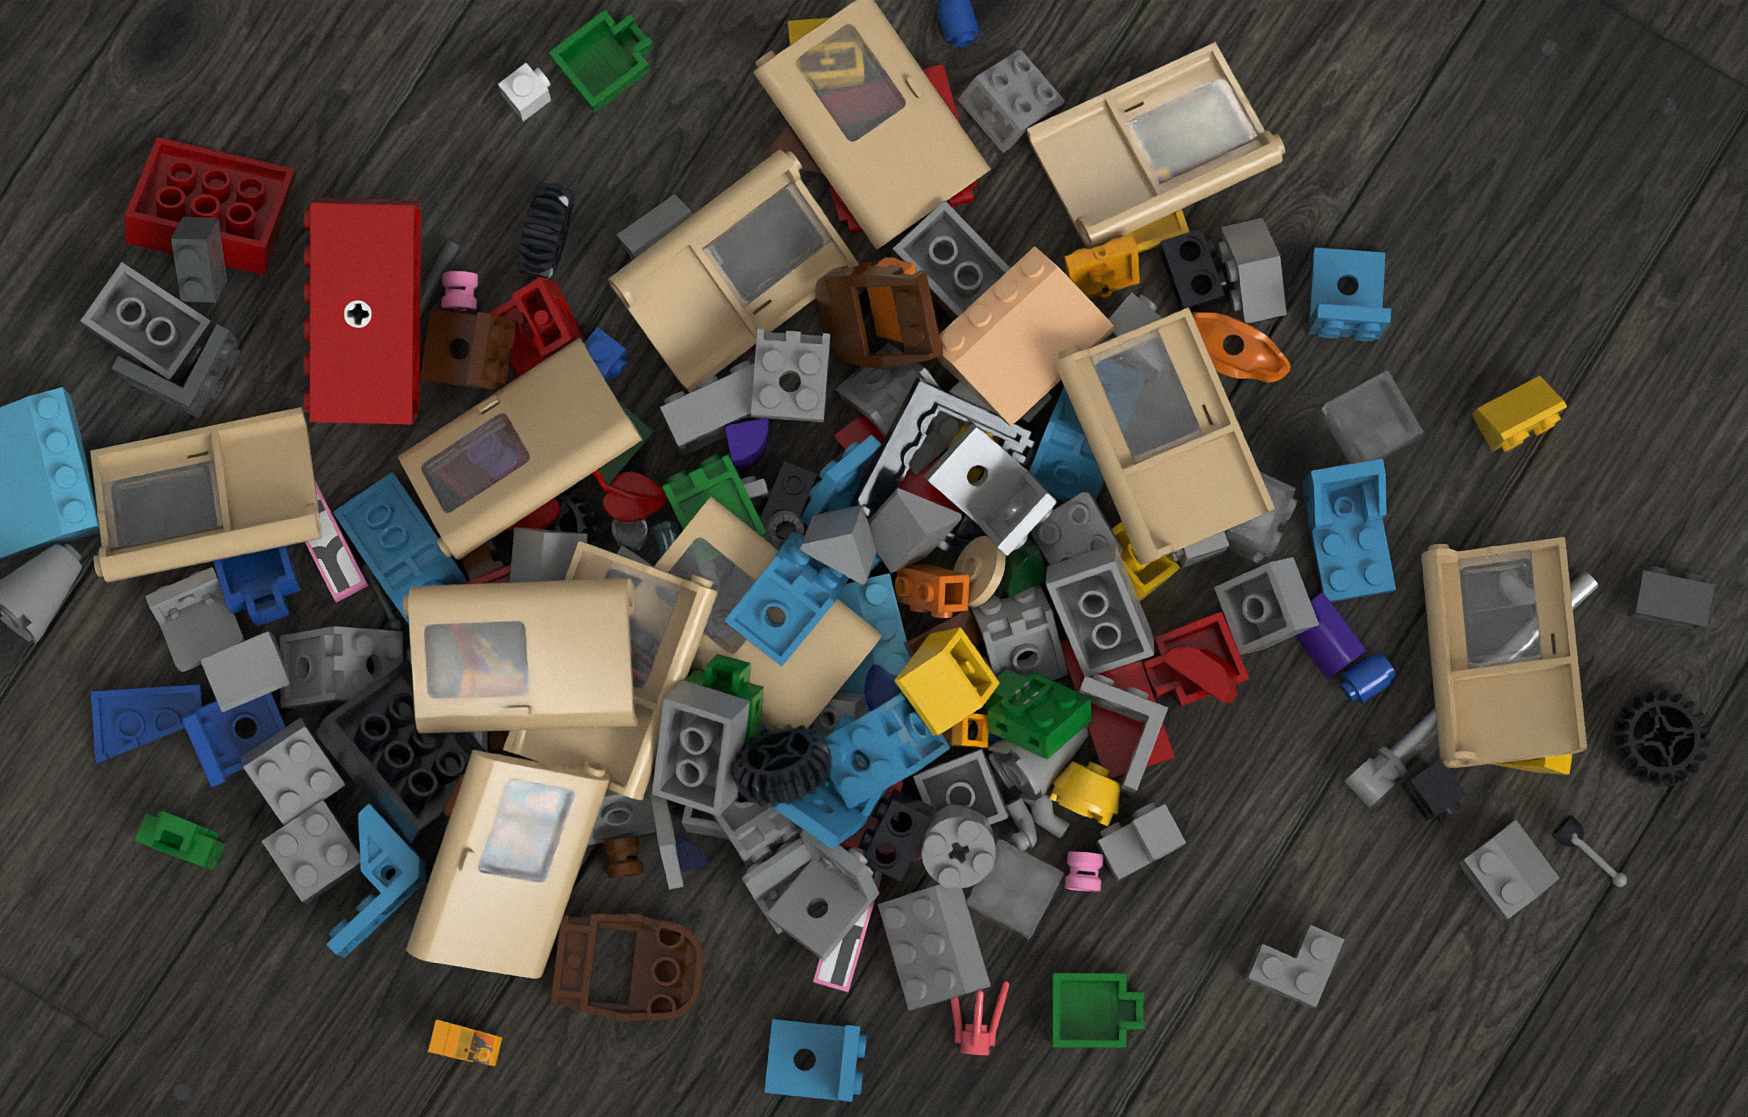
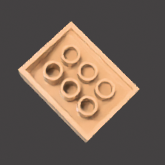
(1013, 334)

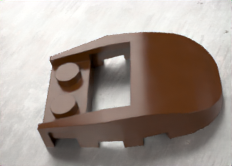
(843, 318)
(663, 974)

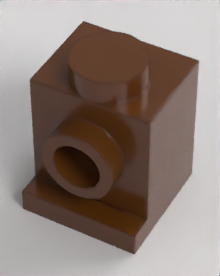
(481, 561)

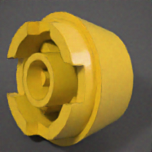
(1087, 791)

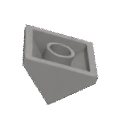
(909, 528)
(842, 542)
(542, 554)
(246, 671)

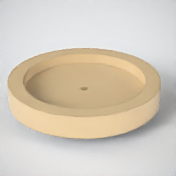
(985, 568)

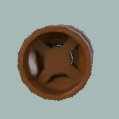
(623, 857)

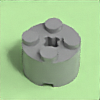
(960, 867)

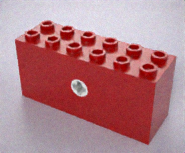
(372, 258)

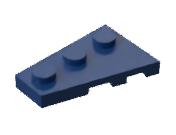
(139, 715)

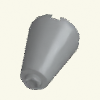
(37, 590)
(1030, 771)

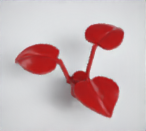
(627, 500)

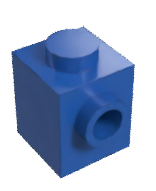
(607, 354)

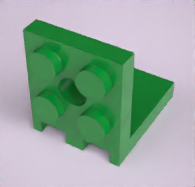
(716, 479)

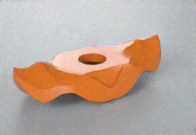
(1257, 360)

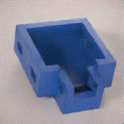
(258, 583)

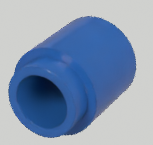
(957, 22)
(1367, 678)

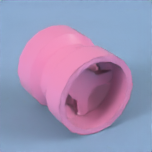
(459, 291)
(1084, 863)

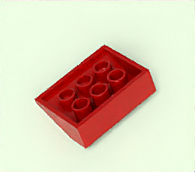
(208, 183)

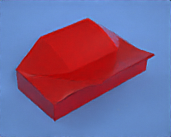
(1206, 671)

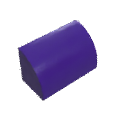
(747, 442)
(1332, 641)

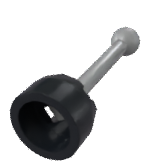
(1571, 833)

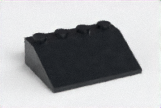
(392, 763)

